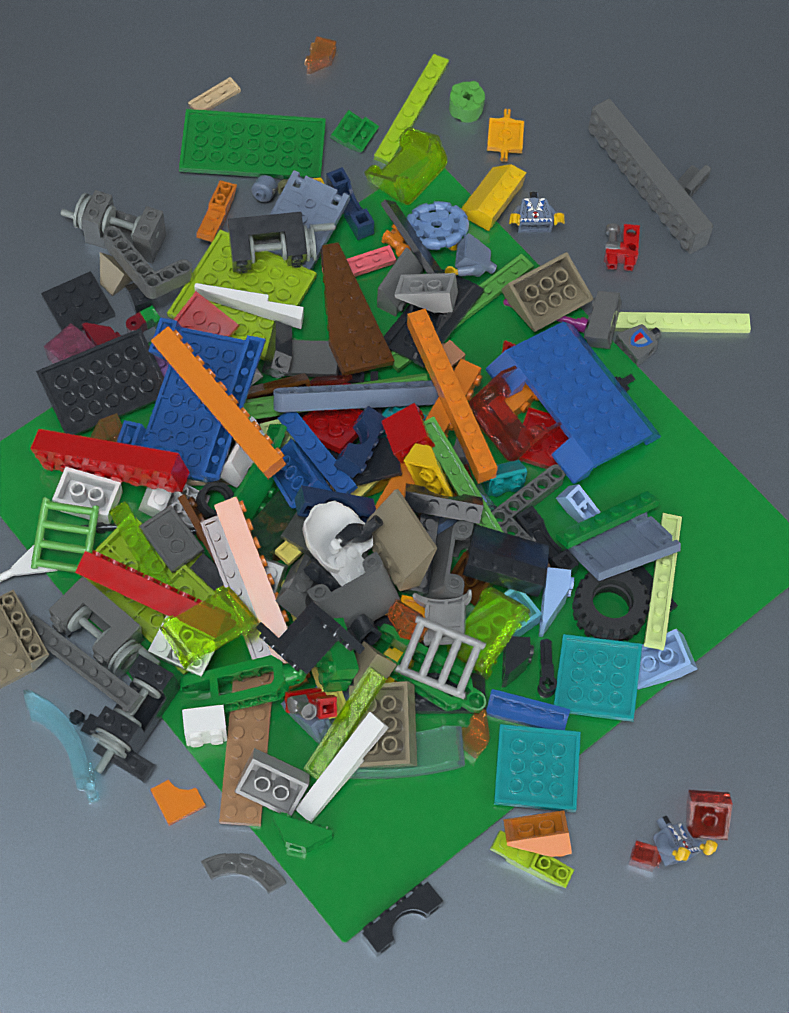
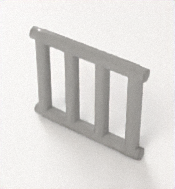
(458, 639)

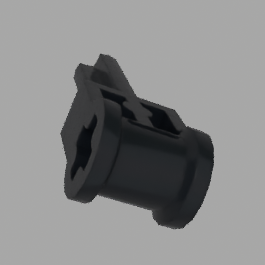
(546, 670)

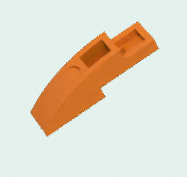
(217, 211)

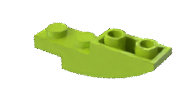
(536, 864)

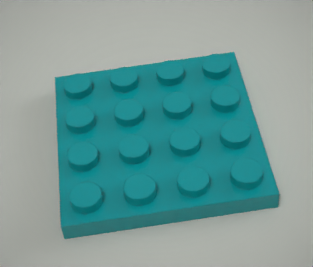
(598, 677)
(537, 768)

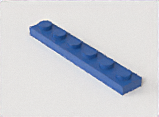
(317, 452)

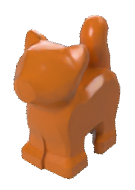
(395, 240)

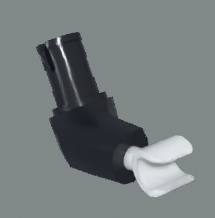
(355, 533)

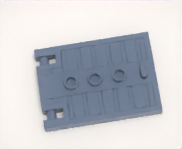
(315, 203)
(625, 547)

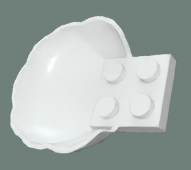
(321, 528)

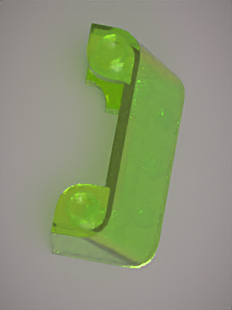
(412, 167)
(493, 623)
(208, 626)

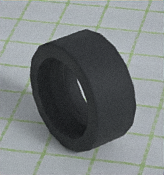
(218, 486)

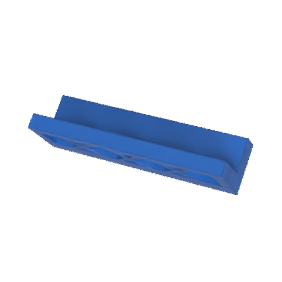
(526, 711)

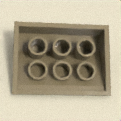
(548, 292)
(402, 542)
(396, 709)

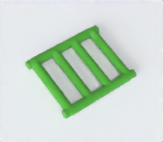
(43, 523)

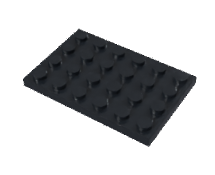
(102, 382)

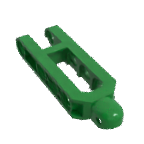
(284, 677)
(474, 699)

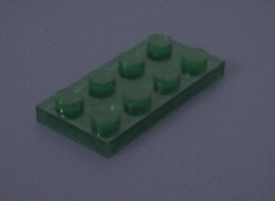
(271, 524)

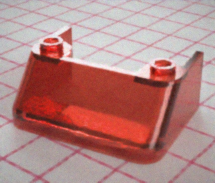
(501, 422)

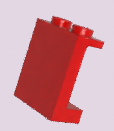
(405, 430)

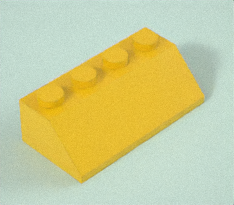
(494, 195)
(427, 470)

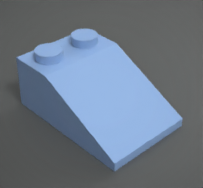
(555, 592)
(666, 664)

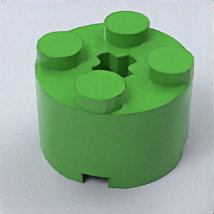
(466, 101)

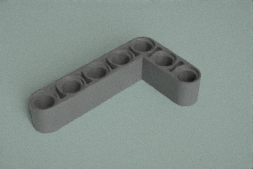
(150, 282)
(520, 503)

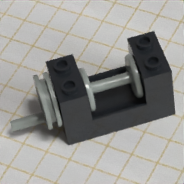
(270, 233)
(127, 731)

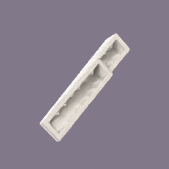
(253, 303)
(342, 766)

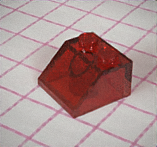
(708, 814)

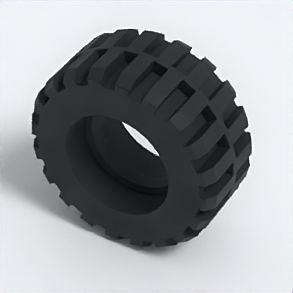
(605, 627)

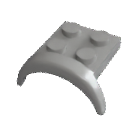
(444, 612)

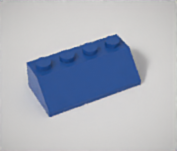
(297, 472)

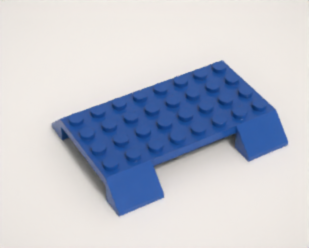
(579, 395)
(180, 418)

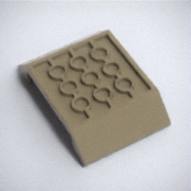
(19, 642)

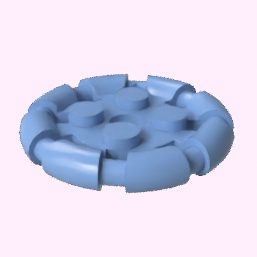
(442, 236)

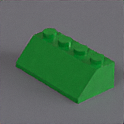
(255, 491)

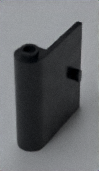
(380, 466)

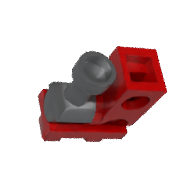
(621, 252)
(311, 703)

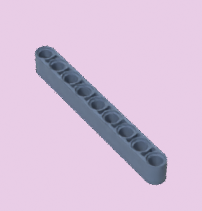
(354, 396)

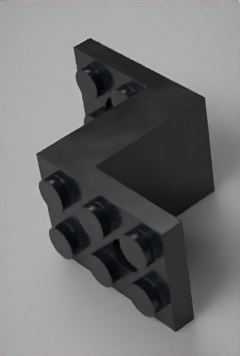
(309, 638)

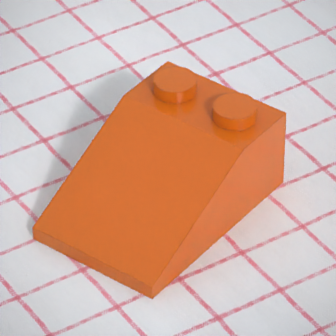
(539, 833)

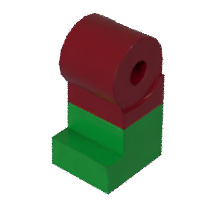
(144, 319)

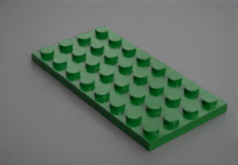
(251, 144)

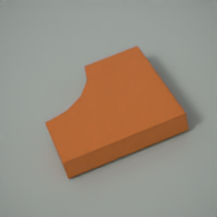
(176, 802)

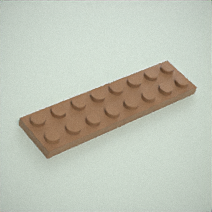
(246, 731)

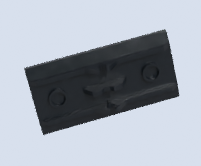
(399, 337)

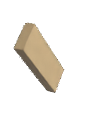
(215, 95)

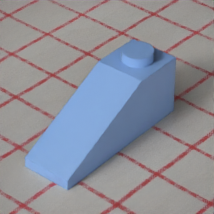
(577, 503)

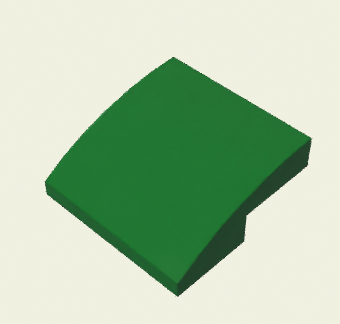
(354, 132)

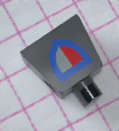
(638, 342)

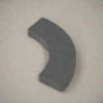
(246, 866)

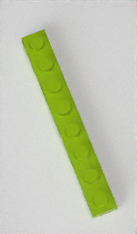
(411, 108)

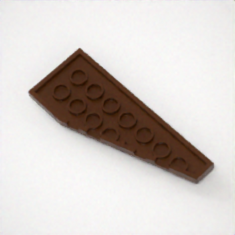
(351, 325)

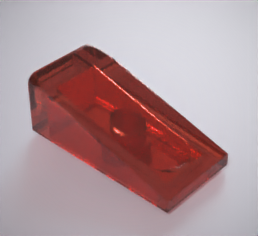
(330, 380)

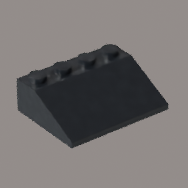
(506, 560)

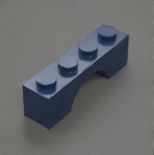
(357, 217)
(353, 456)
(309, 497)

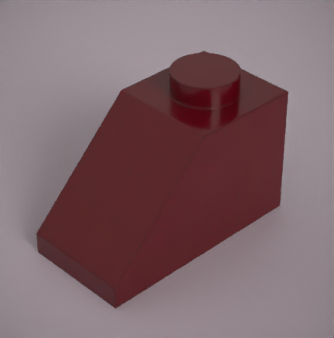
(98, 333)

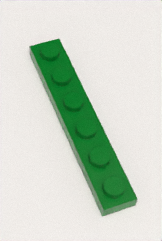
(607, 519)

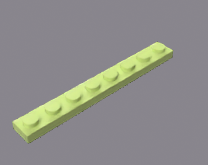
(686, 322)
(662, 589)

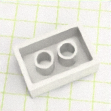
(88, 490)

